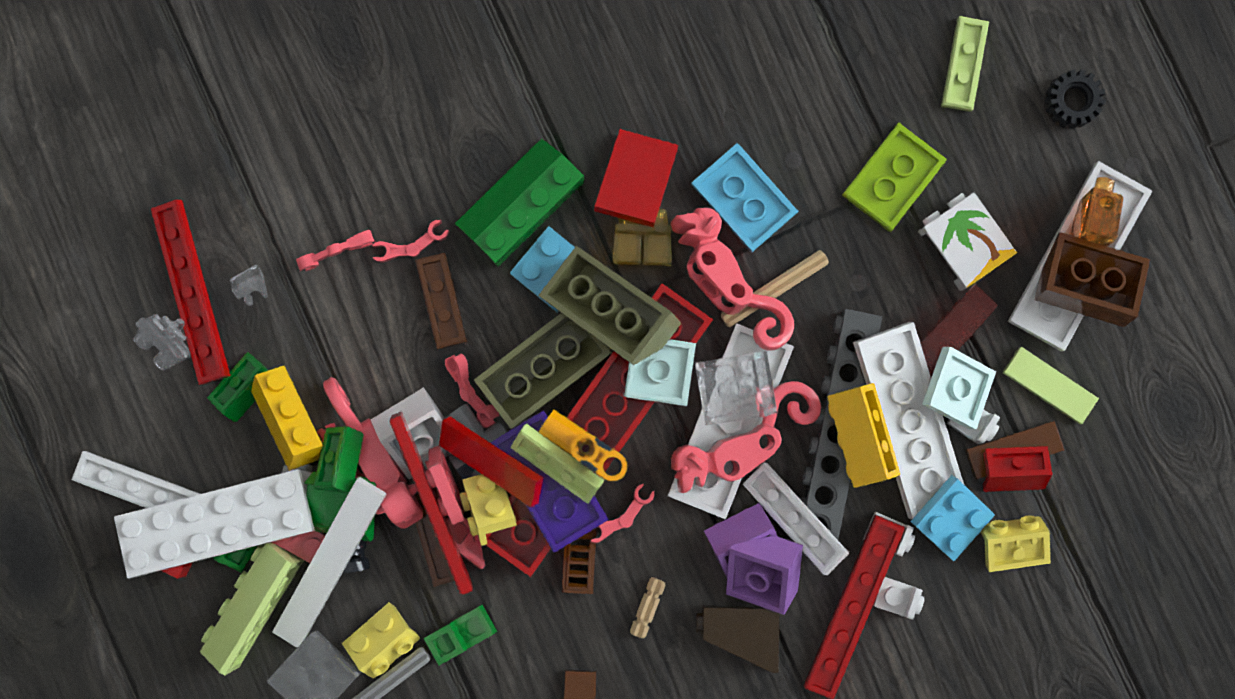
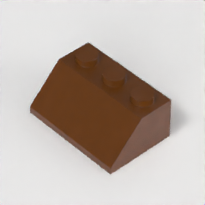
(1093, 280)

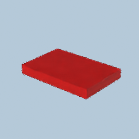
(636, 178)

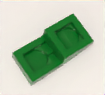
(460, 635)

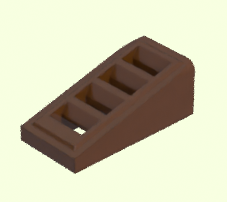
(579, 588)

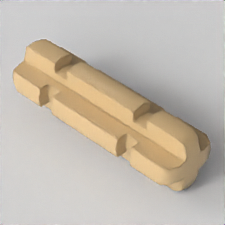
(647, 607)

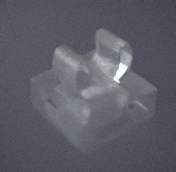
(247, 282)

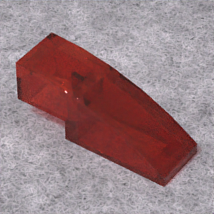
(957, 325)

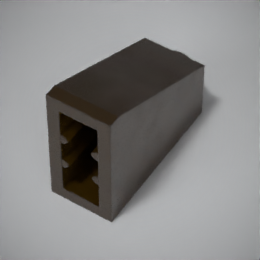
(743, 631)

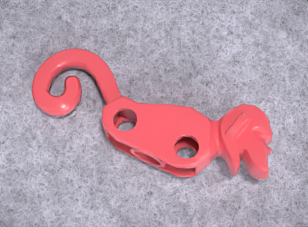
(724, 276)
(743, 448)
(377, 464)

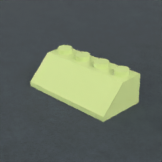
(250, 607)

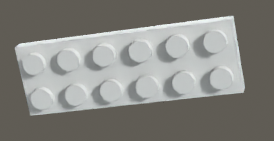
(1056, 324)
(917, 433)
(718, 494)
(214, 523)

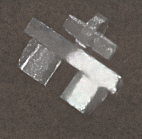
(165, 337)

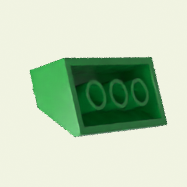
(520, 201)

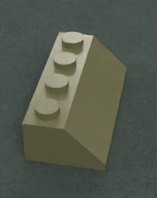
(609, 307)
(540, 369)

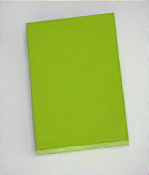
(894, 177)

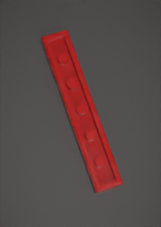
(190, 292)
(430, 503)
(854, 607)

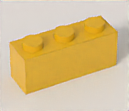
(286, 417)
(863, 435)

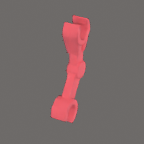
(358, 241)
(413, 249)
(458, 369)
(626, 519)

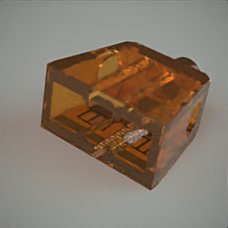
(1099, 213)

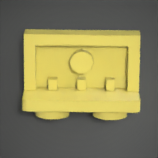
(488, 507)
(380, 641)

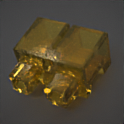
(656, 242)

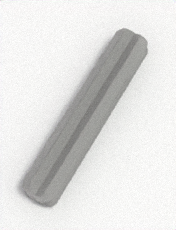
(395, 675)

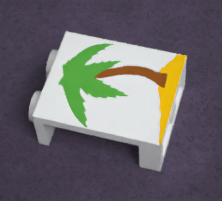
(968, 239)

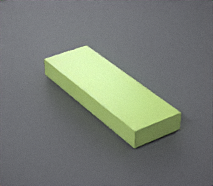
(965, 63)
(1050, 385)
(557, 463)

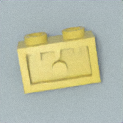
(1016, 543)

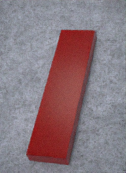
(490, 461)

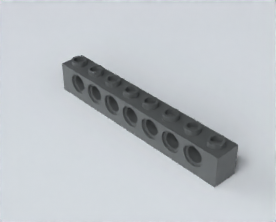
(831, 512)

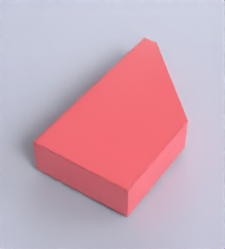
(468, 545)

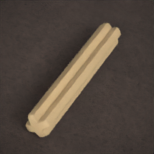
(782, 284)

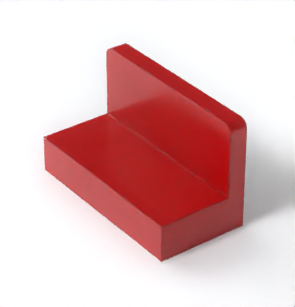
(1017, 468)

